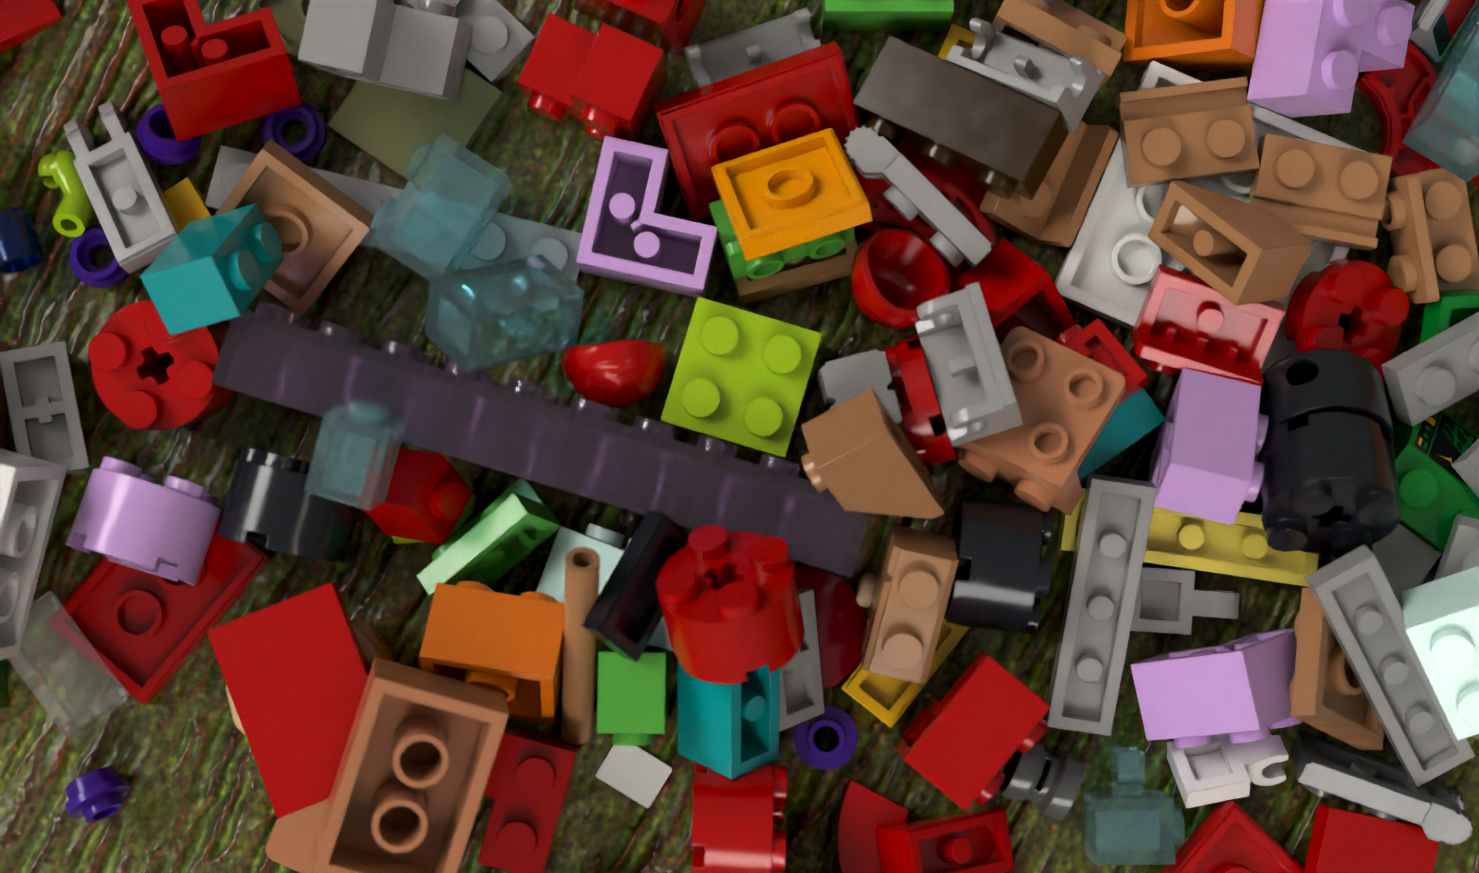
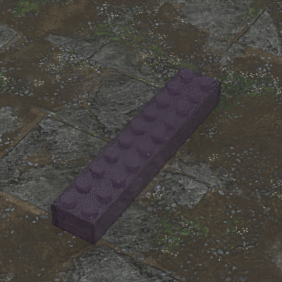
(530, 437)

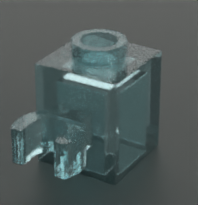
(355, 455)
(1131, 822)

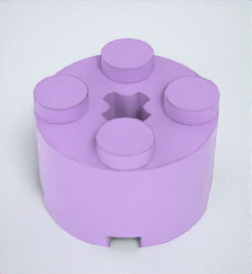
(145, 523)

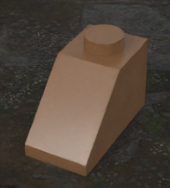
(1230, 243)
(868, 461)

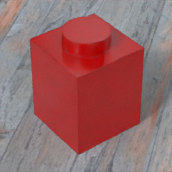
(422, 498)

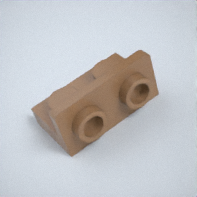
(1062, 31)
(1064, 194)
(1430, 235)

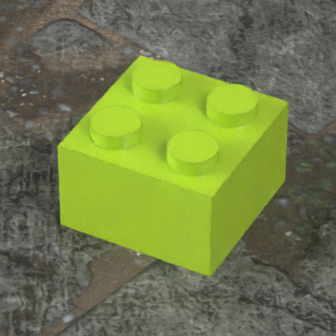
(740, 378)

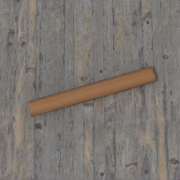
(579, 645)

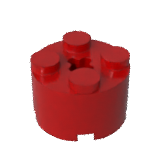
(131, 375)
(730, 604)
(737, 819)

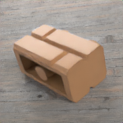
(909, 604)

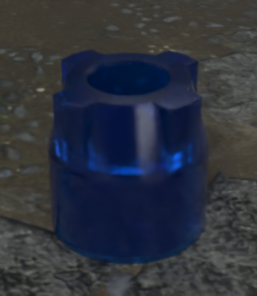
(18, 242)

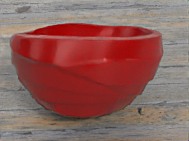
(895, 275)
(615, 371)

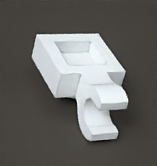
(1224, 769)

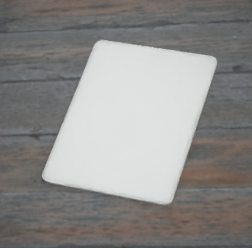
(634, 773)

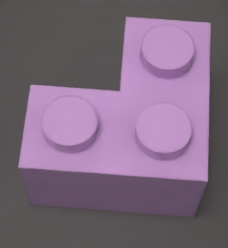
(1316, 48)
(628, 235)
(1209, 447)
(1218, 690)

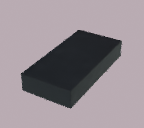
(629, 601)

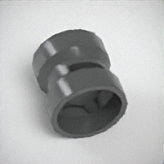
(1043, 780)

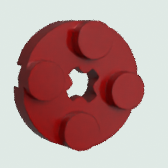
(1352, 290)
(923, 418)

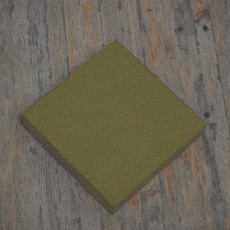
(396, 122)

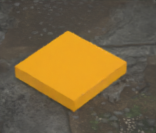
(790, 194)

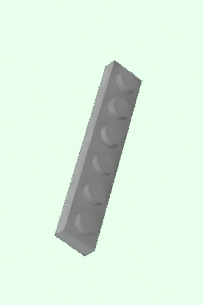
(502, 241)

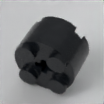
(1328, 485)
(271, 507)
(999, 565)

